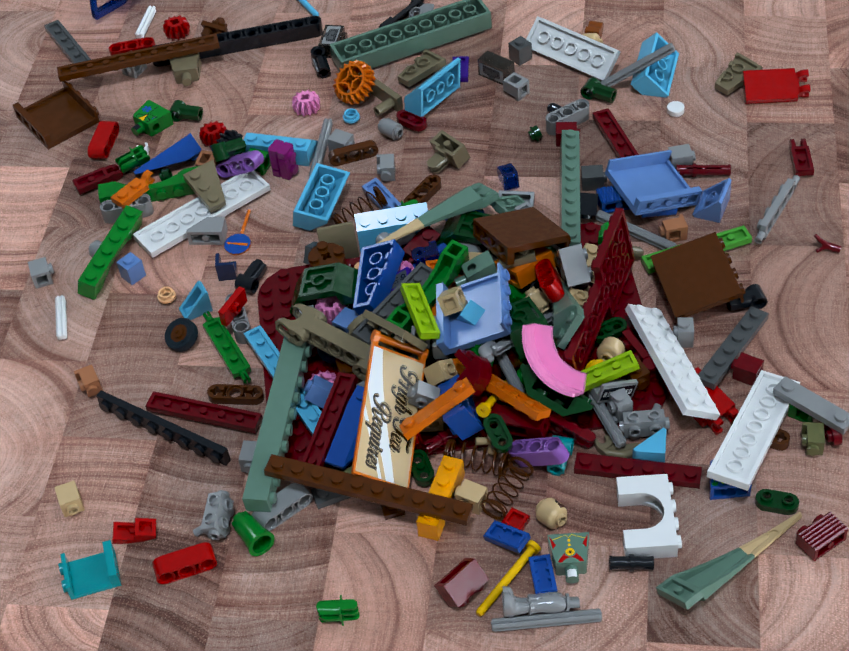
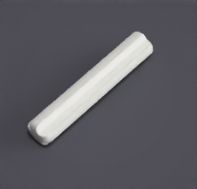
(145, 22)
(61, 317)

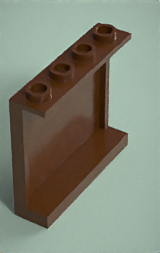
(58, 116)
(518, 232)
(697, 276)

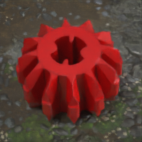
(176, 27)
(211, 132)

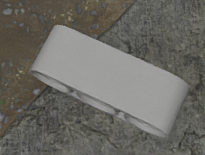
(573, 112)
(111, 211)
(240, 324)
(288, 503)

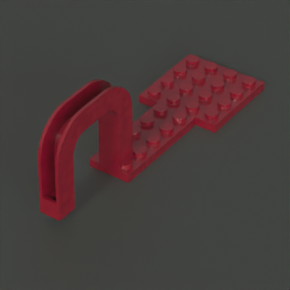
(611, 272)

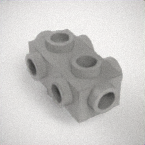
(643, 423)
(216, 516)

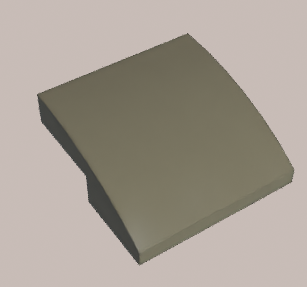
(342, 235)

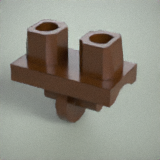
(217, 26)

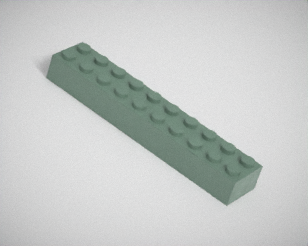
(413, 34)

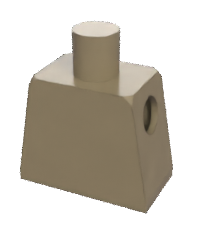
(186, 68)

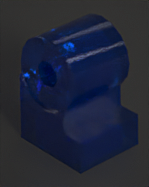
(508, 176)
(422, 254)

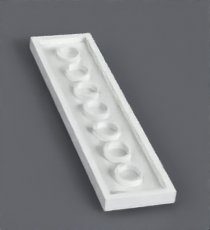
(172, 227)
(672, 362)
(750, 434)

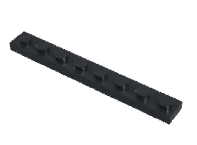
(164, 428)

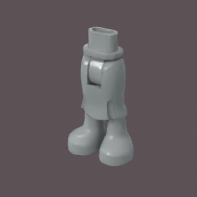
(536, 603)

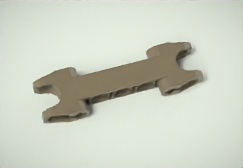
(313, 328)

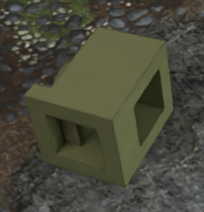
(813, 438)

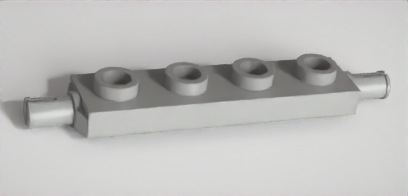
(777, 206)

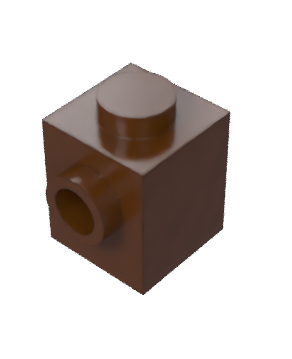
(642, 376)

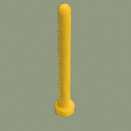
(484, 408)
(532, 548)

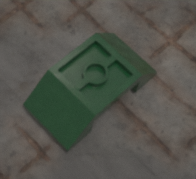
(460, 228)
(324, 282)
(523, 313)
(578, 404)

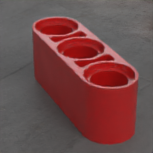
(131, 45)
(103, 139)
(549, 280)
(184, 563)

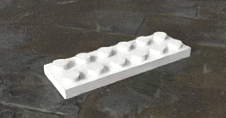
(572, 49)

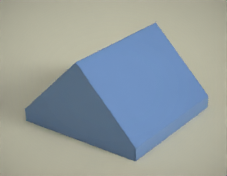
(713, 201)

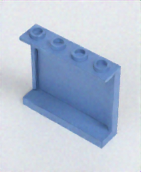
(651, 183)
(489, 293)

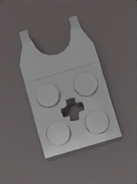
(574, 267)

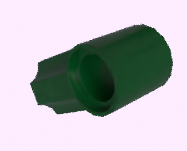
(594, 88)
(180, 110)
(226, 149)

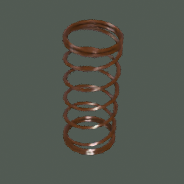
(380, 198)
(506, 456)
(498, 504)

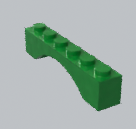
(166, 189)
(122, 231)
(445, 271)

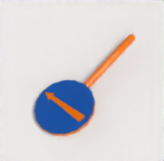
(238, 243)

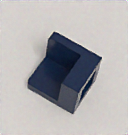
(225, 270)

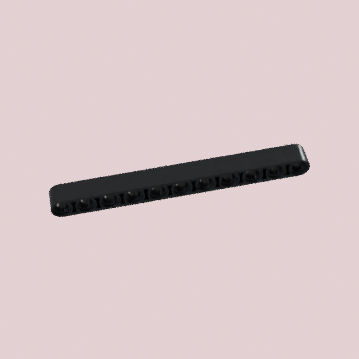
(262, 36)

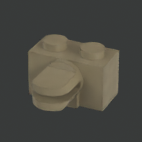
(447, 152)

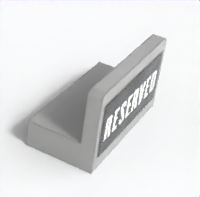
(601, 393)

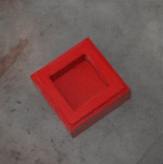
(516, 519)

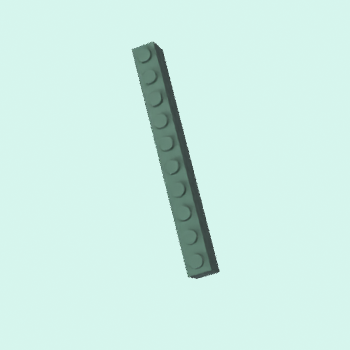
(570, 185)
(276, 424)

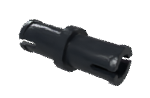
(631, 562)

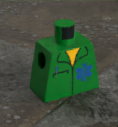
(151, 119)

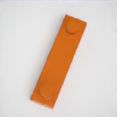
(414, 424)

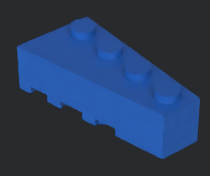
(376, 274)

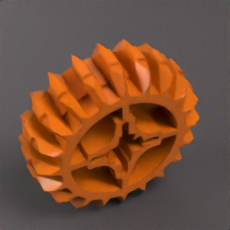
(349, 79)

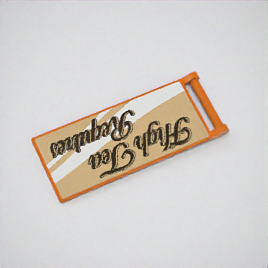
(380, 445)

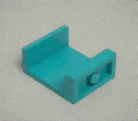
(90, 573)

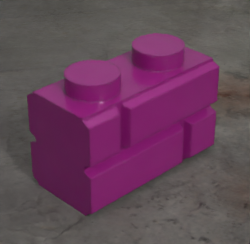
(283, 159)

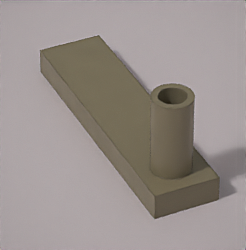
(388, 96)

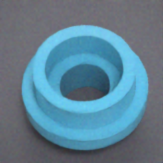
(351, 116)

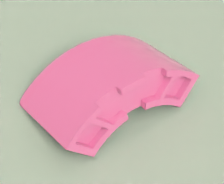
(546, 362)

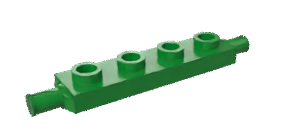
(226, 347)

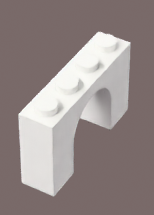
(654, 492)

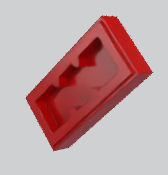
(232, 306)

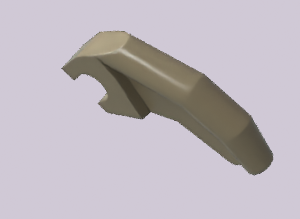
(609, 448)

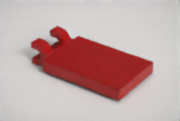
(775, 85)
(724, 405)

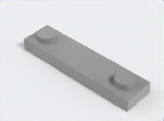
(812, 404)

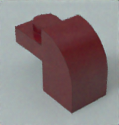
(477, 370)

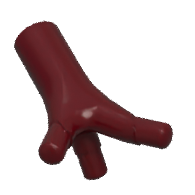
(827, 245)

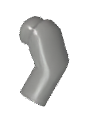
(486, 351)

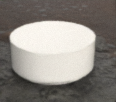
(675, 108)

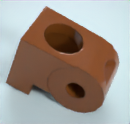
(595, 27)

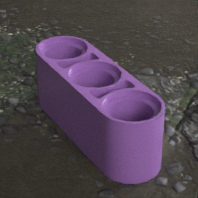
(240, 164)
(540, 451)

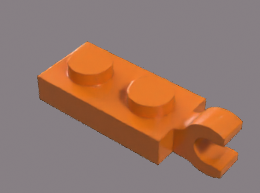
(133, 190)

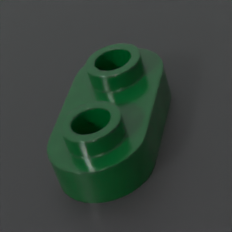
(609, 327)
(497, 434)
(422, 469)
(777, 502)

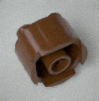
(326, 253)

